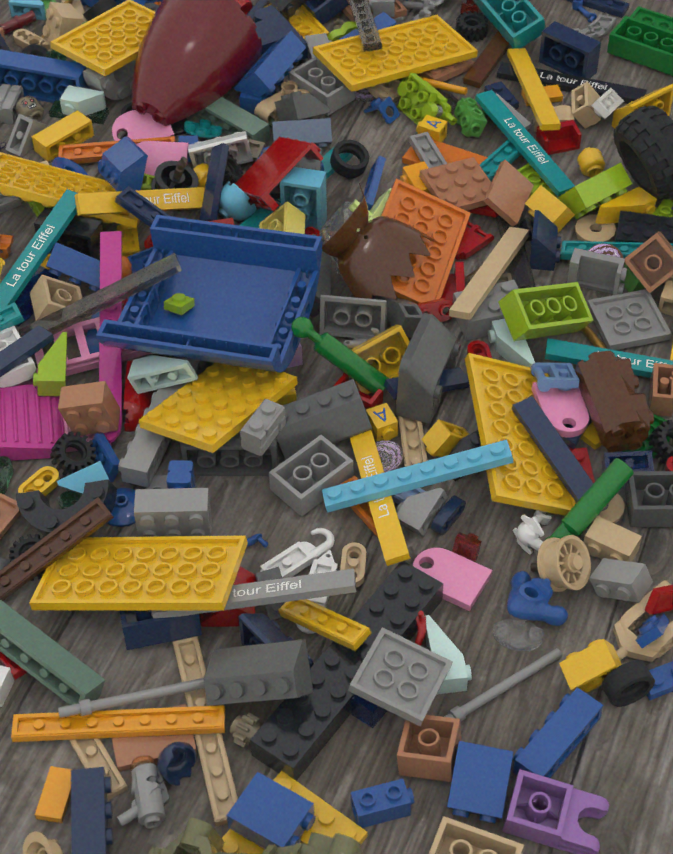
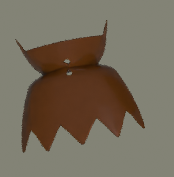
(372, 261)

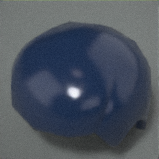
(176, 762)

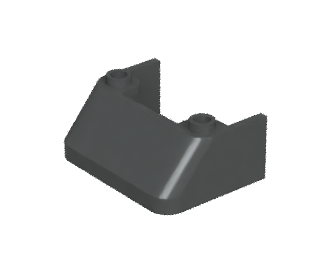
(421, 367)

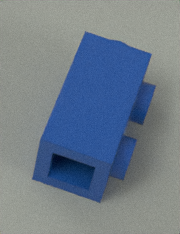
(381, 803)

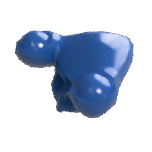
(530, 600)

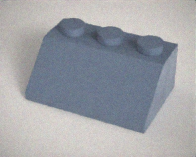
(308, 130)

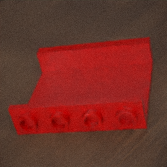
(273, 167)

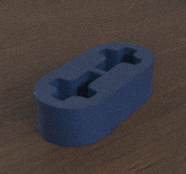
(448, 515)

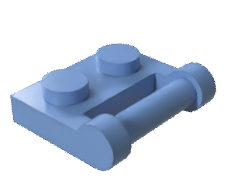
(561, 376)

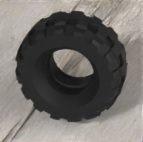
(646, 149)

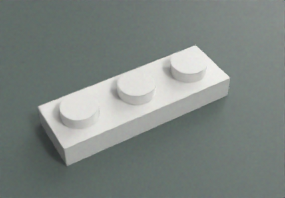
(607, 103)

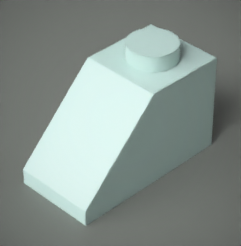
(82, 99)

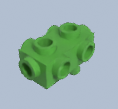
(470, 117)

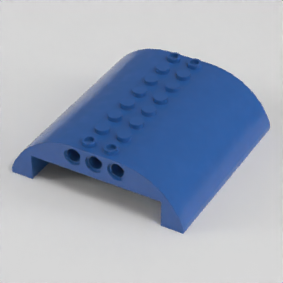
(245, 295)

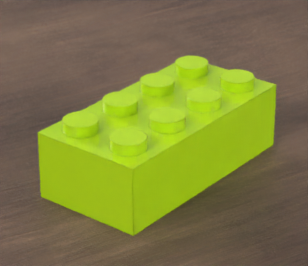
(545, 311)

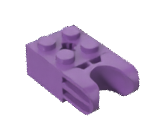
(557, 820)

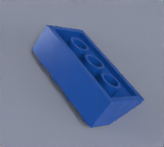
(272, 66)

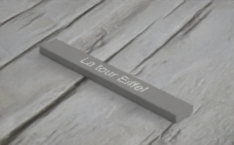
(280, 591)

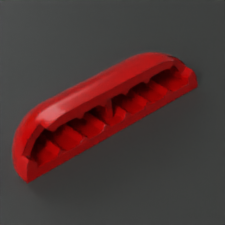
(134, 403)

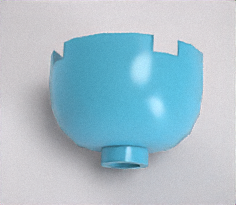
(235, 203)

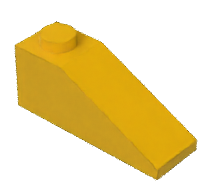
(634, 201)

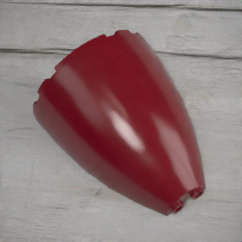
(192, 57)

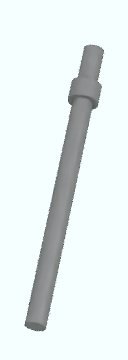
(86, 706)
(461, 712)

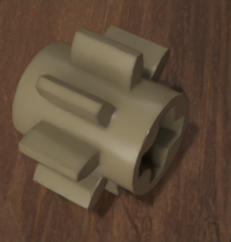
(244, 729)

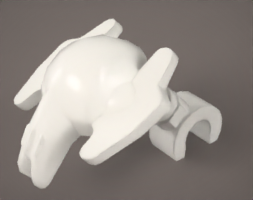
(530, 530)

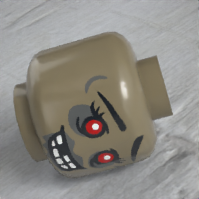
(30, 107)

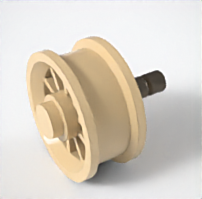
(564, 563)

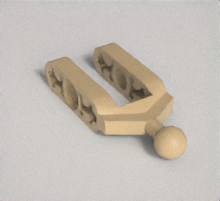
(627, 639)

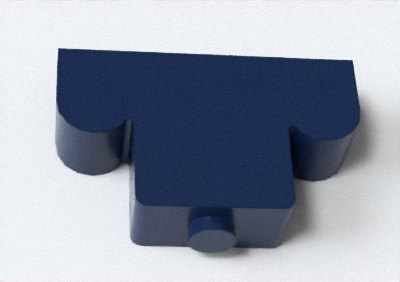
(273, 26)

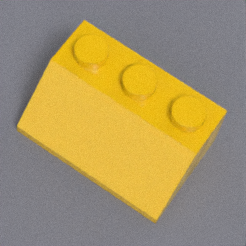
(661, 98)
(384, 352)

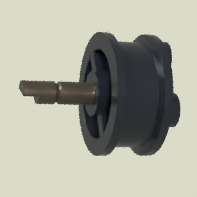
(174, 175)

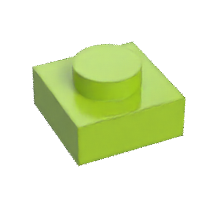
(179, 303)

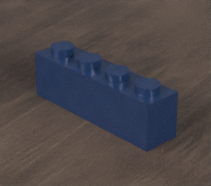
(90, 811)

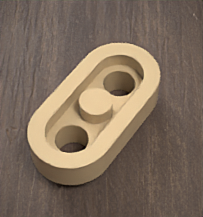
(347, 562)

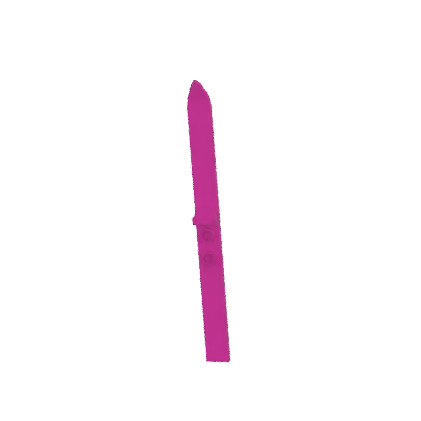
(110, 357)

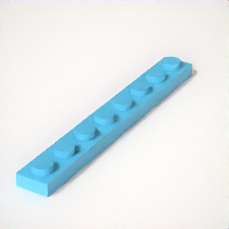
(417, 476)

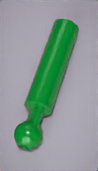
(340, 356)
(594, 500)

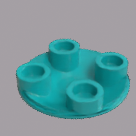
(202, 129)

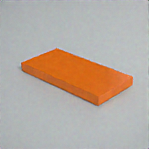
(449, 152)

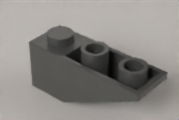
(403, 313)

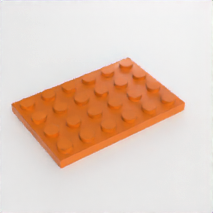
(439, 221)

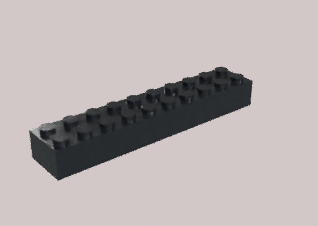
(306, 723)

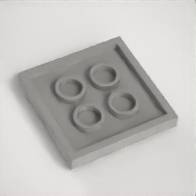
(628, 320)
(400, 676)

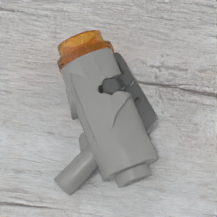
(149, 794)

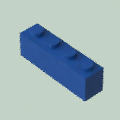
(559, 735)

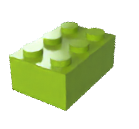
(596, 191)

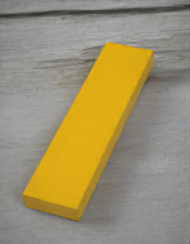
(325, 622)

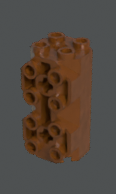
(610, 397)

